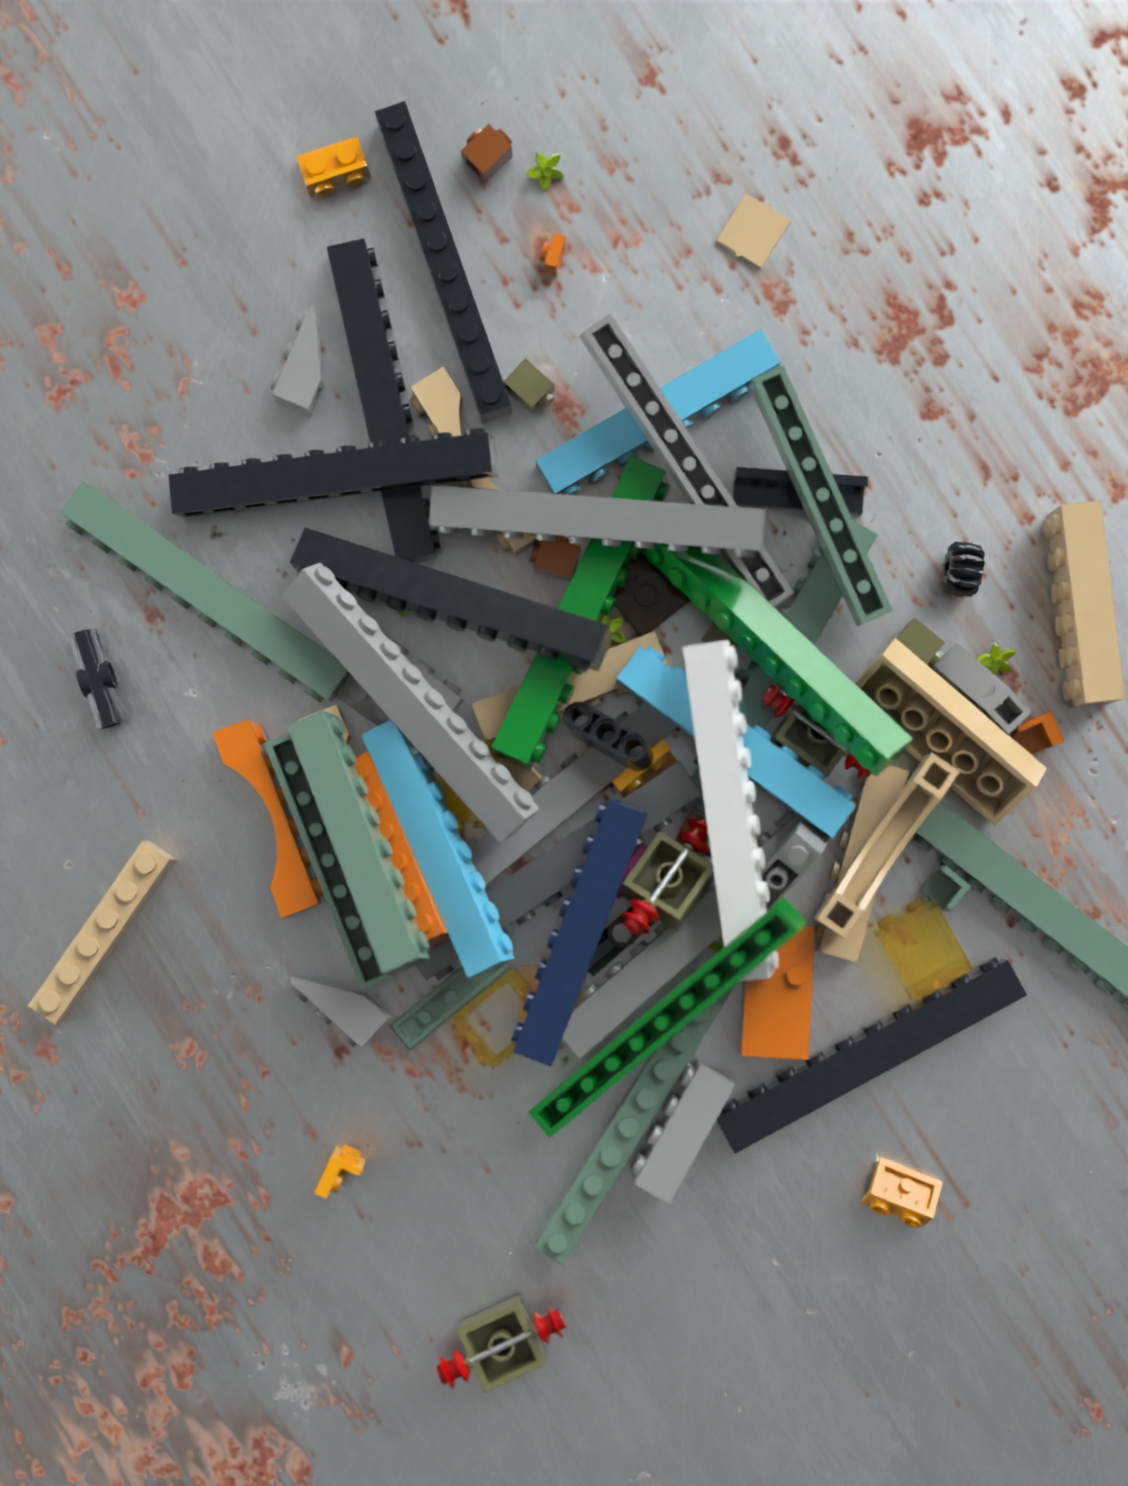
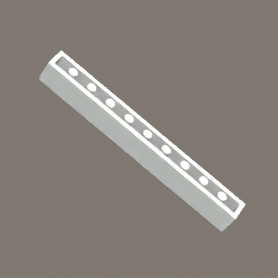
(727, 791)

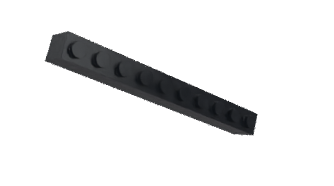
(443, 262)
(380, 389)
(333, 474)
(457, 601)
(869, 1054)

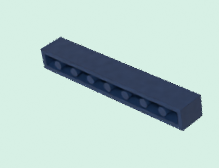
(580, 931)

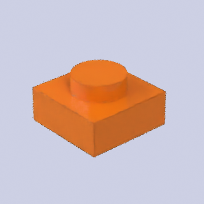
(553, 253)

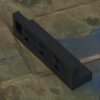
(776, 491)

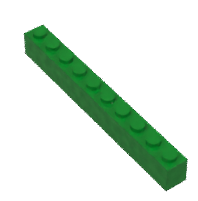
(590, 596)
(784, 654)
(668, 1016)

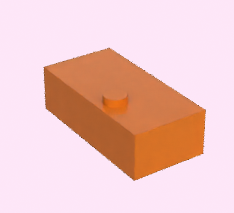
(778, 1009)

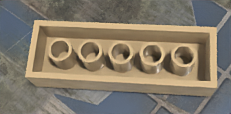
(1084, 605)
(941, 721)

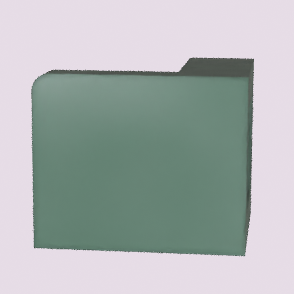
(945, 888)

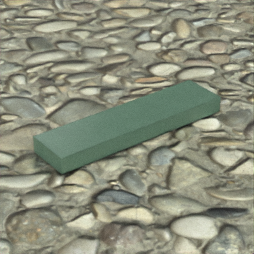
(442, 1004)

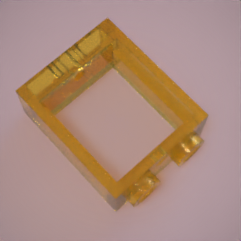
(466, 1030)

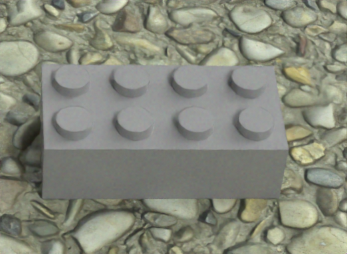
(682, 1131)

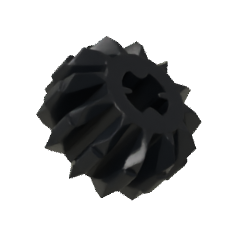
(963, 569)

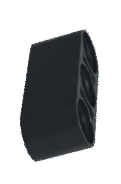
(598, 725)

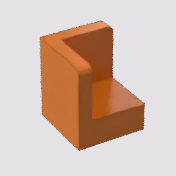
(1038, 733)

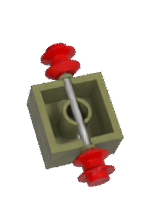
(806, 736)
(668, 879)
(501, 1344)

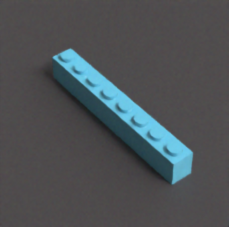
(690, 396)
(771, 767)
(439, 851)

